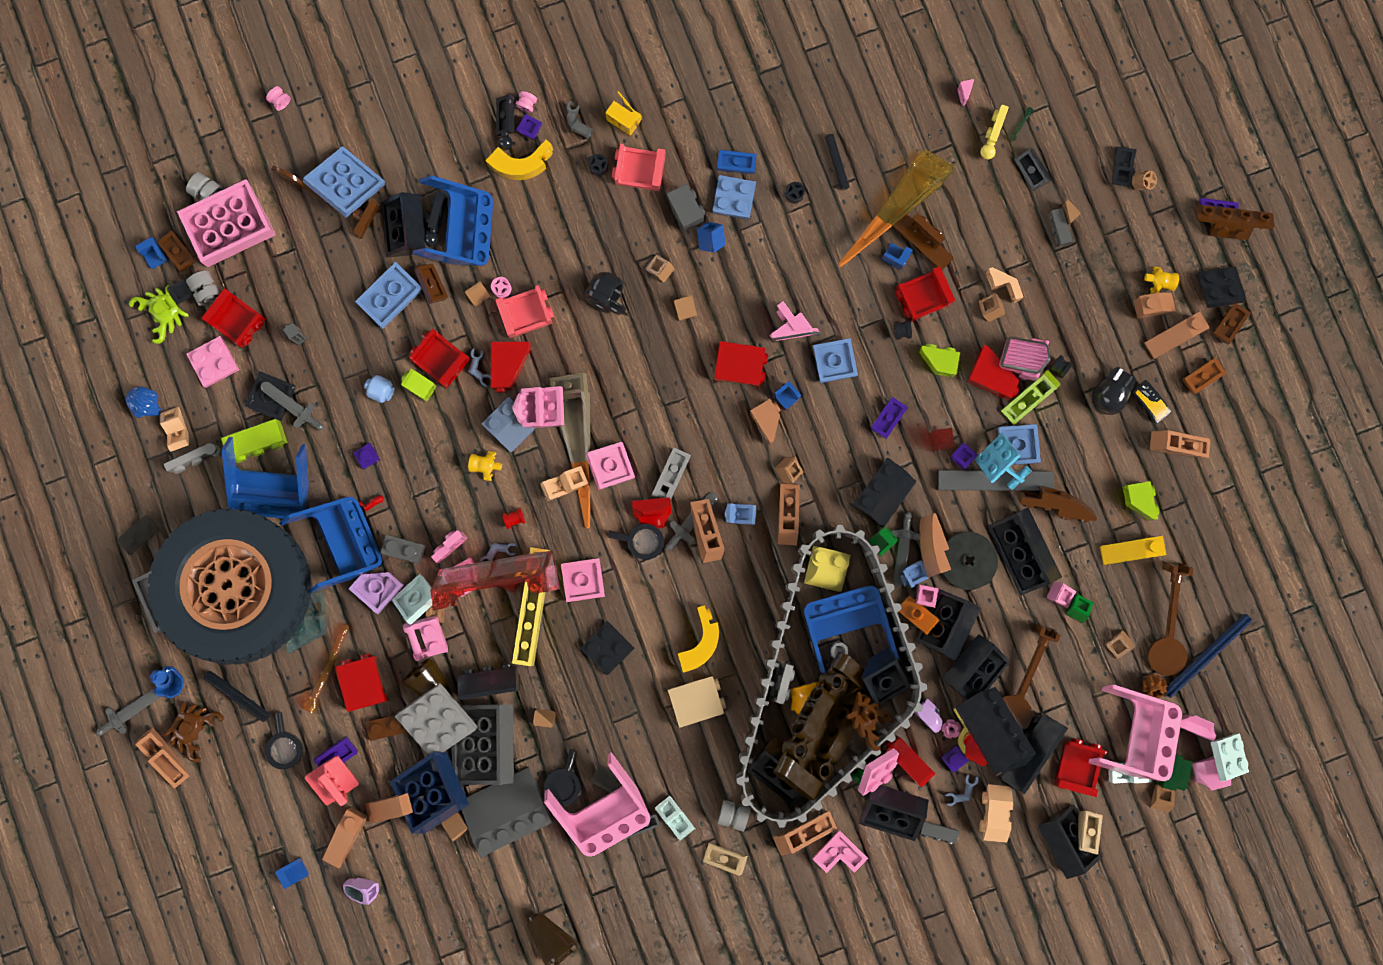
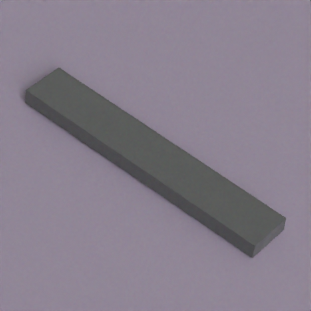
(979, 482)

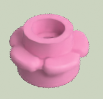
(956, 729)

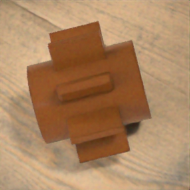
(1154, 686)

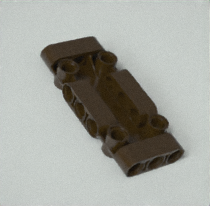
(822, 728)

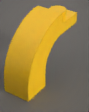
(520, 168)
(703, 651)

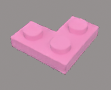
(452, 541)
(839, 848)

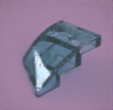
(313, 624)

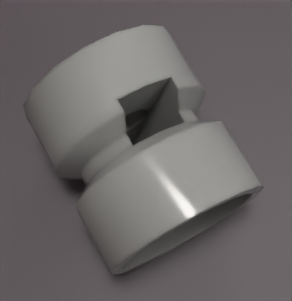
(201, 186)
(203, 286)
(734, 815)

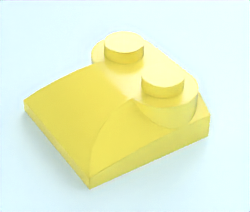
(827, 569)

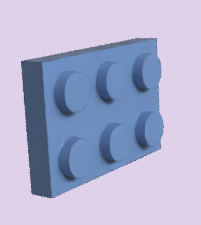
(389, 295)

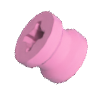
(278, 98)
(526, 102)
(498, 285)

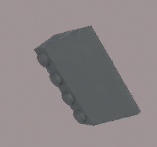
(486, 753)
(506, 813)

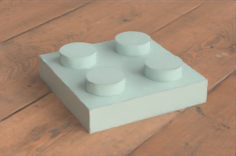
(414, 599)
(1229, 757)

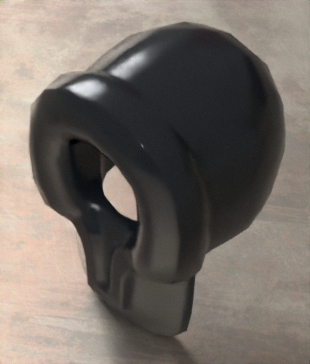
(604, 292)
(1113, 392)

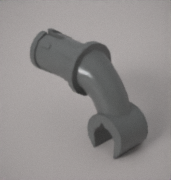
(574, 123)

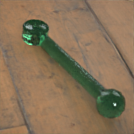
(1029, 111)

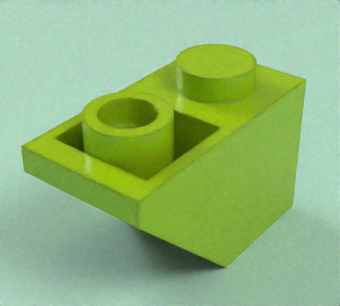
(941, 361)
(418, 384)
(1141, 500)

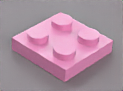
(212, 362)
(610, 465)
(582, 580)
(878, 772)

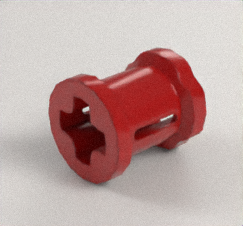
(514, 518)

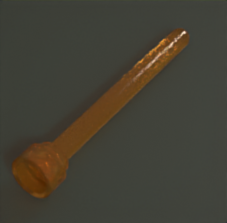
(312, 703)

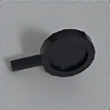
(564, 782)

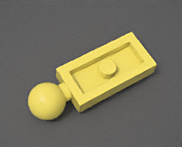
(988, 150)

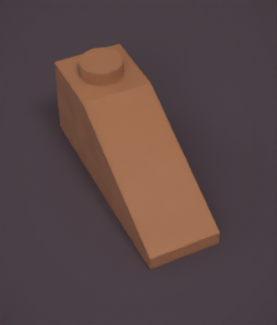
(1176, 335)
(1179, 444)
(788, 514)
(706, 531)
(804, 833)
(344, 837)

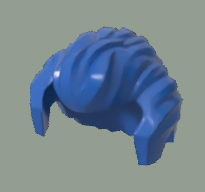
(143, 402)
(167, 681)

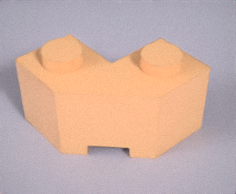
(998, 803)

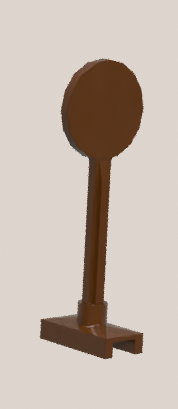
(364, 217)
(1167, 654)
(1016, 703)

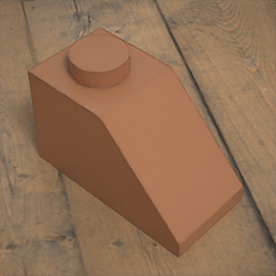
(1154, 305)
(767, 418)

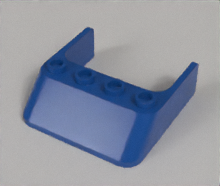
(467, 224)

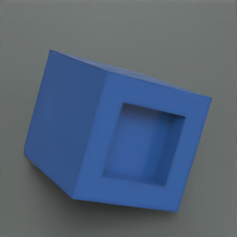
(711, 237)
(152, 252)
(896, 256)
(787, 395)
(292, 873)

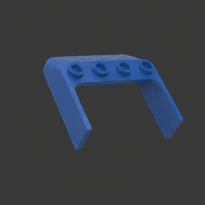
(265, 492)
(346, 538)
(844, 614)

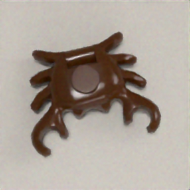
(865, 717)
(187, 727)

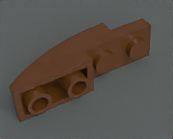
(1063, 503)

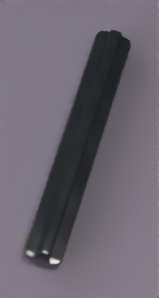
(236, 696)

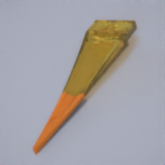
(917, 184)

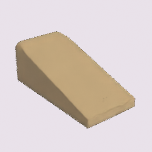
(1089, 831)
(725, 859)

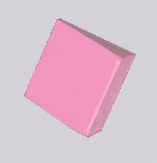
(964, 90)
(1061, 594)
(926, 595)

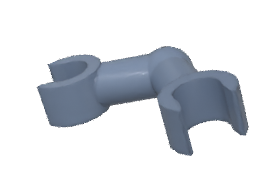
(473, 368)
(497, 548)
(967, 795)

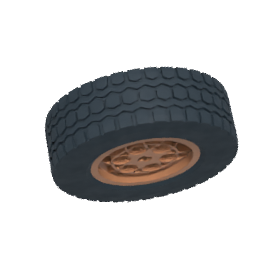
(257, 622)

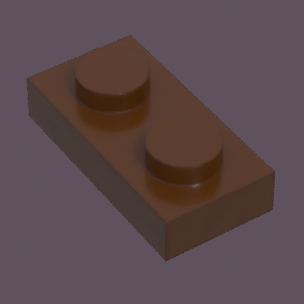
(176, 251)
(431, 283)
(1231, 323)
(384, 728)

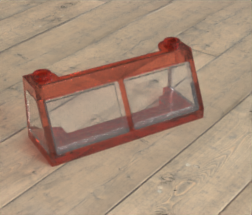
(535, 569)

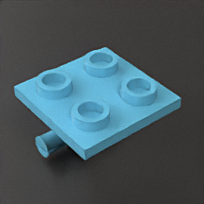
(998, 459)

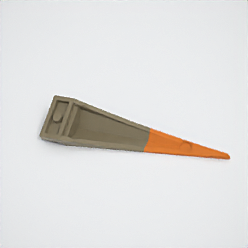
(577, 429)

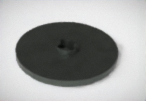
(984, 561)

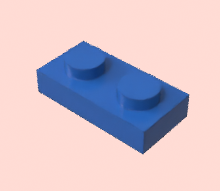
(736, 162)

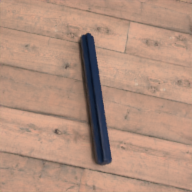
(1204, 658)

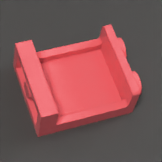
(639, 168)
(525, 312)

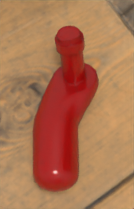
(373, 502)

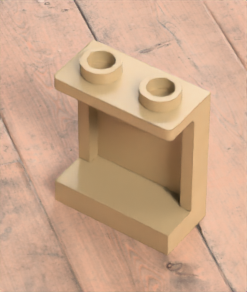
(697, 701)

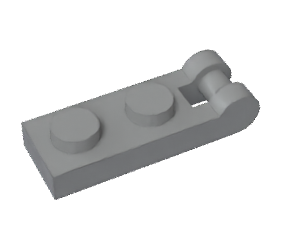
(194, 457)
(671, 473)

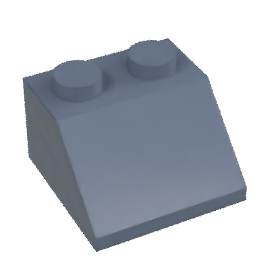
(505, 427)

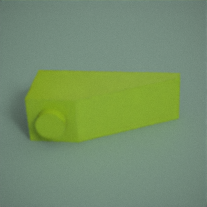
(1031, 397)

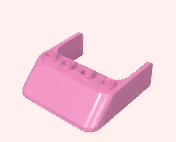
(1151, 737)
(606, 819)

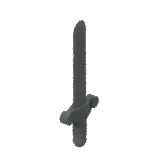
(303, 414)
(685, 528)
(905, 536)
(117, 719)

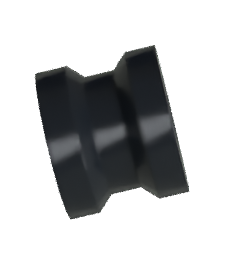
(598, 160)
(794, 188)
(902, 329)
(1061, 366)

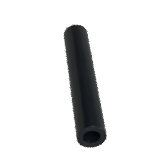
(837, 162)

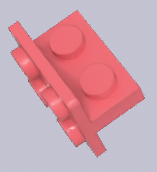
(332, 781)

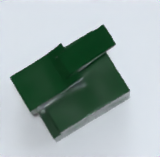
(1180, 775)

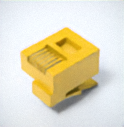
(623, 118)

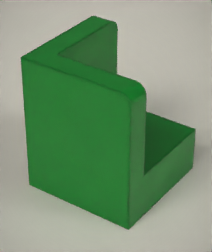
(884, 540)

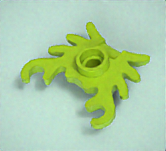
(162, 309)

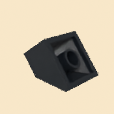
(884, 677)

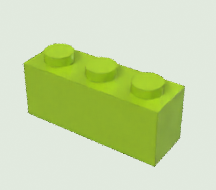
(257, 440)

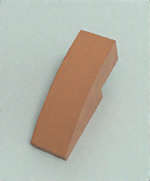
(933, 546)
(162, 758)
(388, 808)

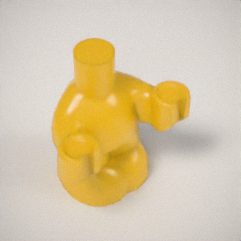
(1162, 280)
(484, 464)

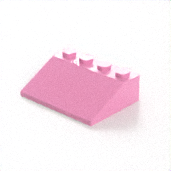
(226, 223)

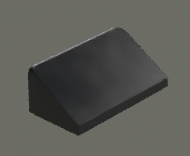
(1033, 169)

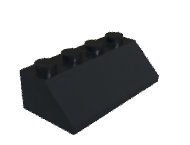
(1024, 551)
(995, 731)
(1044, 737)

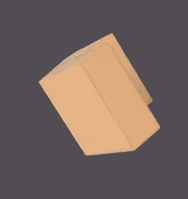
(999, 279)
(175, 428)
(564, 484)

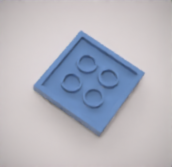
(344, 181)

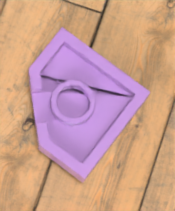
(376, 589)

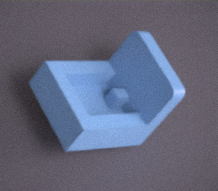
(740, 514)
(913, 574)

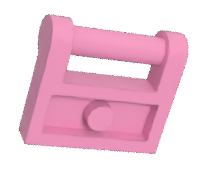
(432, 637)

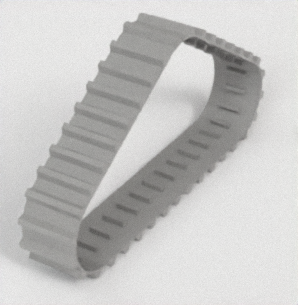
(887, 734)

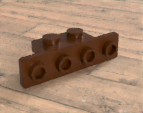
(1233, 222)
(924, 239)

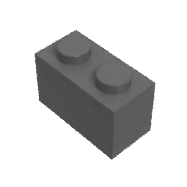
(685, 207)
(403, 549)

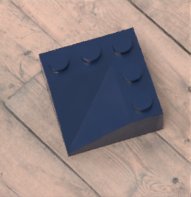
(432, 792)

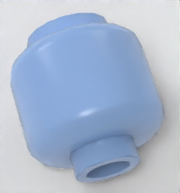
(379, 389)

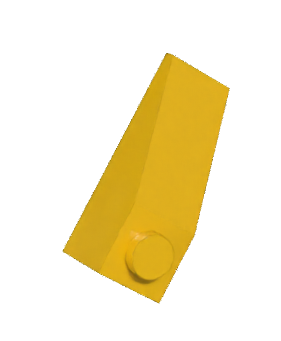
(1133, 550)

